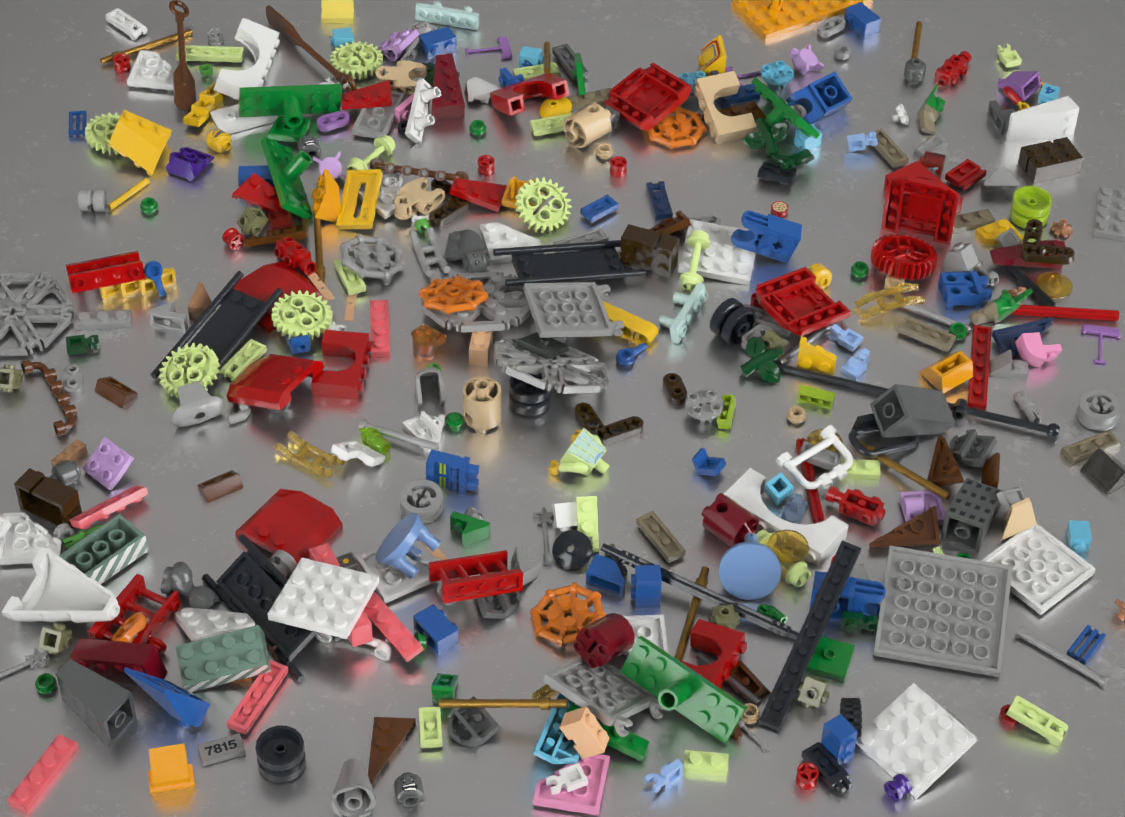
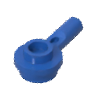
(153, 271)
(626, 356)

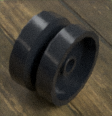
(732, 321)
(528, 399)
(280, 754)

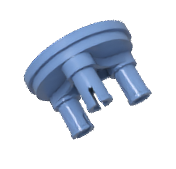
(400, 543)
(749, 569)

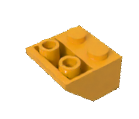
(326, 198)
(949, 371)

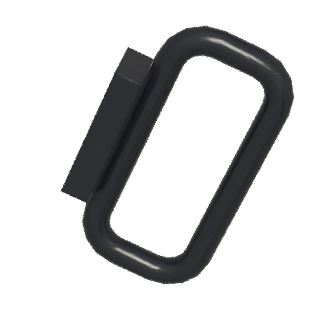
(867, 424)

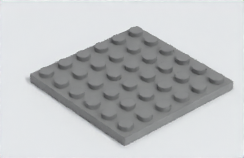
(944, 611)

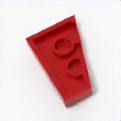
(368, 97)
(258, 192)
(480, 193)

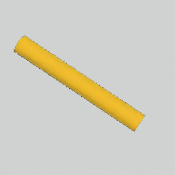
(128, 194)

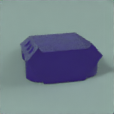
(187, 162)

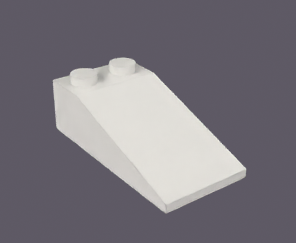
(1044, 121)

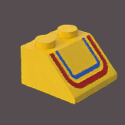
(713, 57)

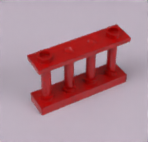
(105, 271)
(475, 586)
(126, 600)

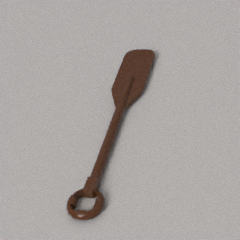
(288, 31)
(182, 78)

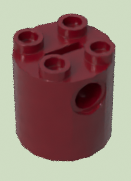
(729, 520)
(604, 640)

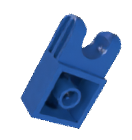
(821, 98)
(768, 236)
(857, 596)

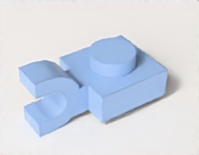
(859, 141)
(847, 339)
(856, 367)
(669, 774)

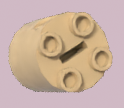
(587, 125)
(482, 403)

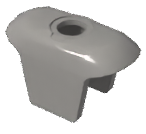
(433, 376)
(196, 405)

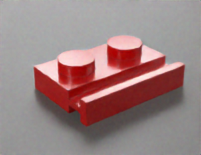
(965, 174)

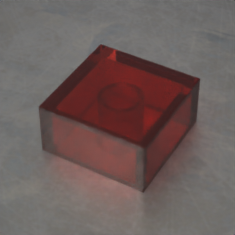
(280, 219)

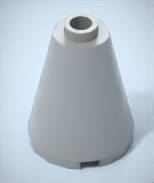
(353, 791)

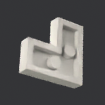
(355, 449)

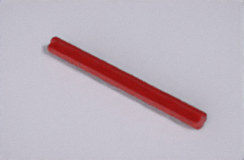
(1067, 312)
(813, 495)

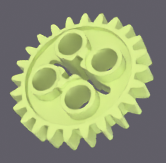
(357, 59)
(100, 132)
(531, 193)
(301, 315)
(189, 366)

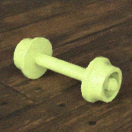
(383, 146)
(697, 240)
(798, 573)

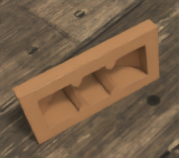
(198, 302)

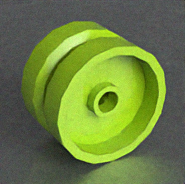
(1030, 204)

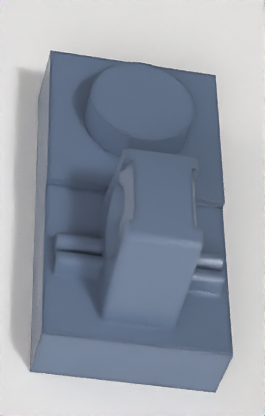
(795, 509)

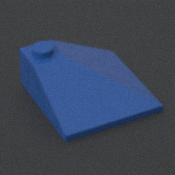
(174, 699)

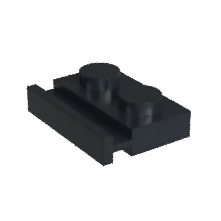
(774, 172)

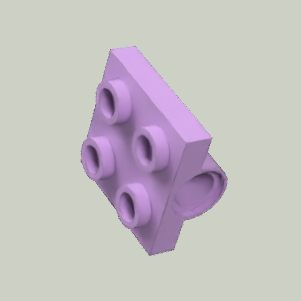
(396, 44)
(108, 463)
(917, 502)

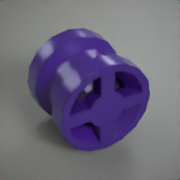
(897, 787)

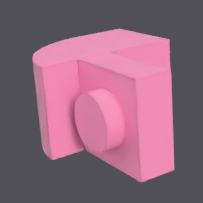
(1032, 349)

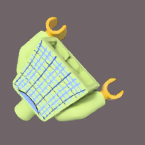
(581, 456)

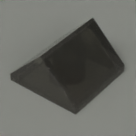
(1104, 471)

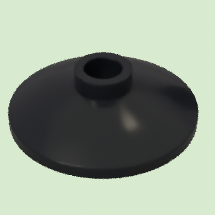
(579, 556)

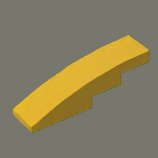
(200, 110)
(144, 286)

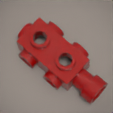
(952, 69)
(295, 255)
(857, 505)

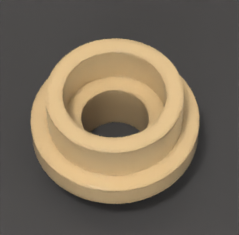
(604, 151)
(796, 414)
(753, 711)

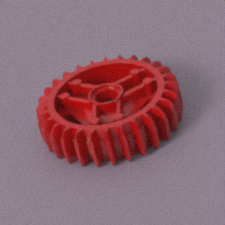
(904, 257)

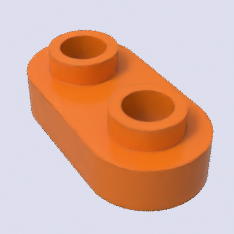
(130, 628)

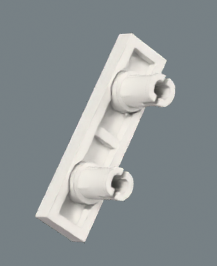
(418, 114)

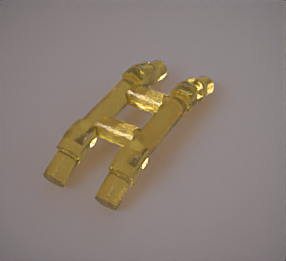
(882, 306)
(305, 449)

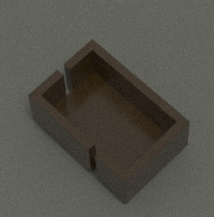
(1050, 160)
(640, 252)
(47, 498)

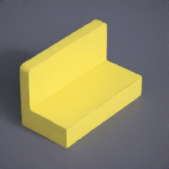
(337, 11)

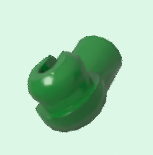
(772, 612)

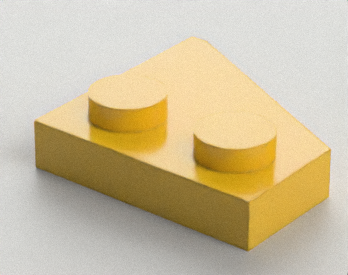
(991, 231)
(815, 358)

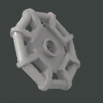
(365, 251)

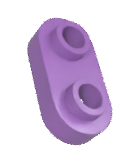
(332, 121)

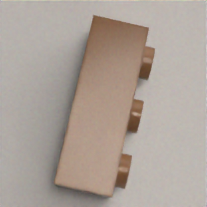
(72, 452)

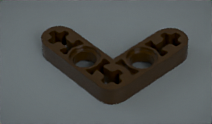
(440, 216)
(1035, 247)
(630, 426)

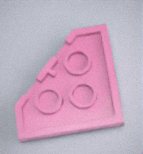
(581, 800)

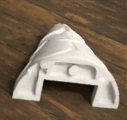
(61, 595)

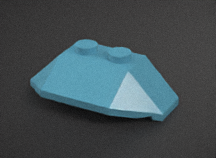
(552, 743)

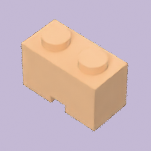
(480, 348)
(585, 731)

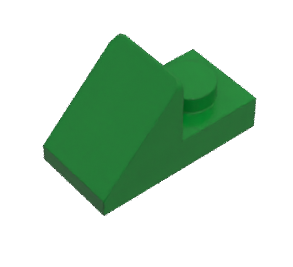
(472, 529)
(444, 687)

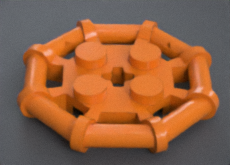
(680, 136)
(453, 294)
(562, 606)

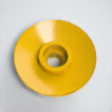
(555, 107)

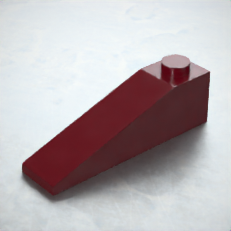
(1012, 255)

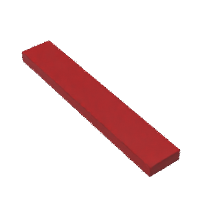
(980, 359)

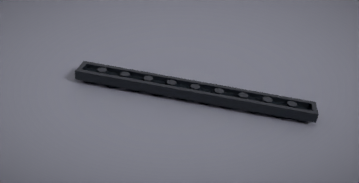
(809, 636)

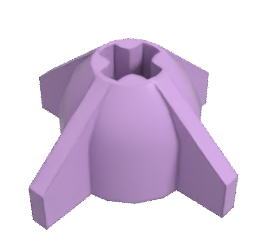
(805, 60)
(332, 165)

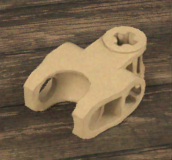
(402, 76)
(417, 199)

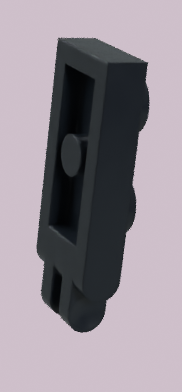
(829, 769)

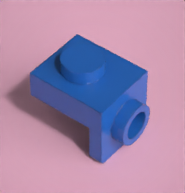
(506, 78)
(299, 344)
(707, 465)

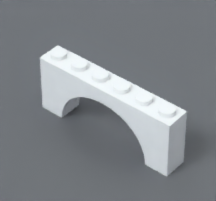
(261, 43)
(821, 537)

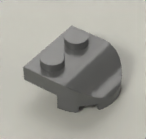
(460, 243)
(972, 448)
(500, 605)
(471, 726)

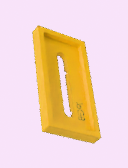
(353, 181)

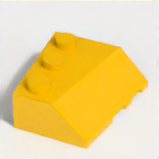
(140, 140)

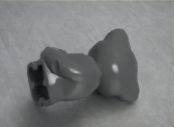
(180, 579)

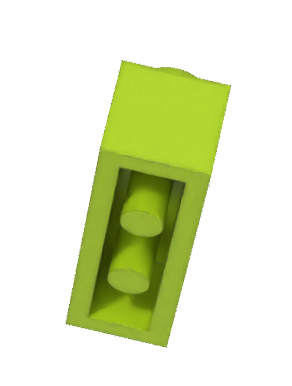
(816, 396)
(725, 419)

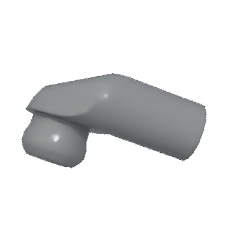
(241, 415)

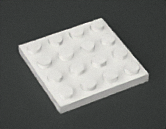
(722, 258)
(1042, 567)
(323, 598)
(915, 739)

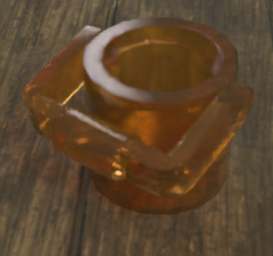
(426, 343)

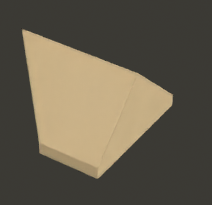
(1019, 518)

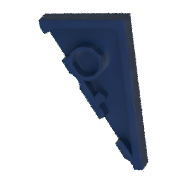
(1006, 337)

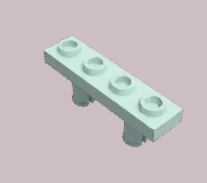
(447, 16)
(692, 305)

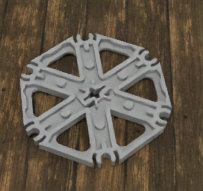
(493, 308)
(28, 312)
(554, 370)

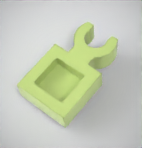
(1008, 57)

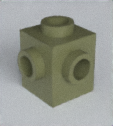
(252, 221)
(774, 340)
(16, 378)
(725, 616)
(55, 638)
(819, 687)

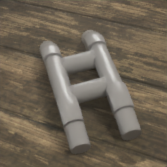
(433, 247)

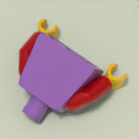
(1020, 86)

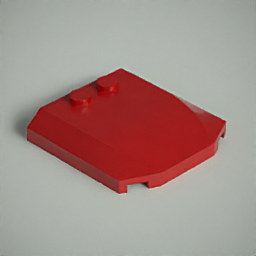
(648, 96)
(920, 208)
(267, 279)
(799, 303)
(271, 380)
(291, 524)

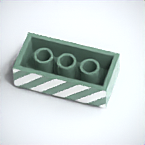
(107, 549)
(223, 658)

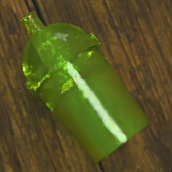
(373, 439)

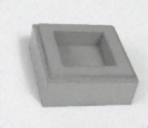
(1008, 238)

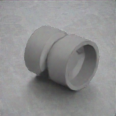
(92, 200)
(283, 562)

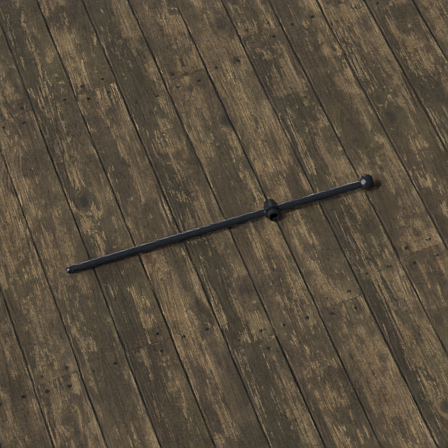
(960, 407)

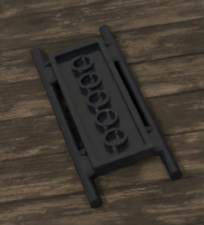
(567, 266)
(228, 325)
(255, 595)

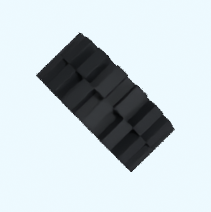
(851, 710)

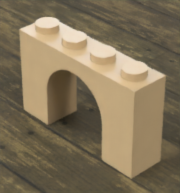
(722, 127)

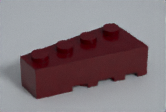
(451, 102)
(112, 657)

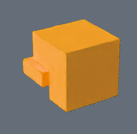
(170, 769)

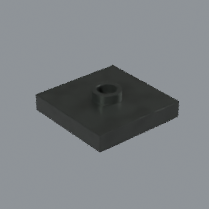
(543, 347)

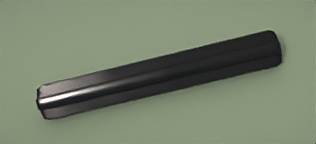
(1026, 282)

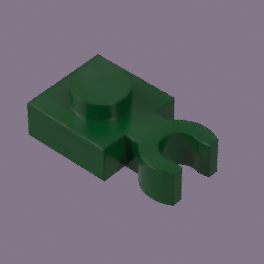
(79, 344)
(856, 622)

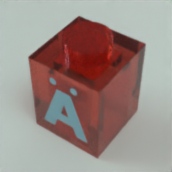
(933, 162)

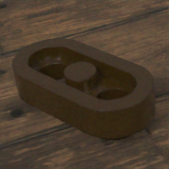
(674, 388)

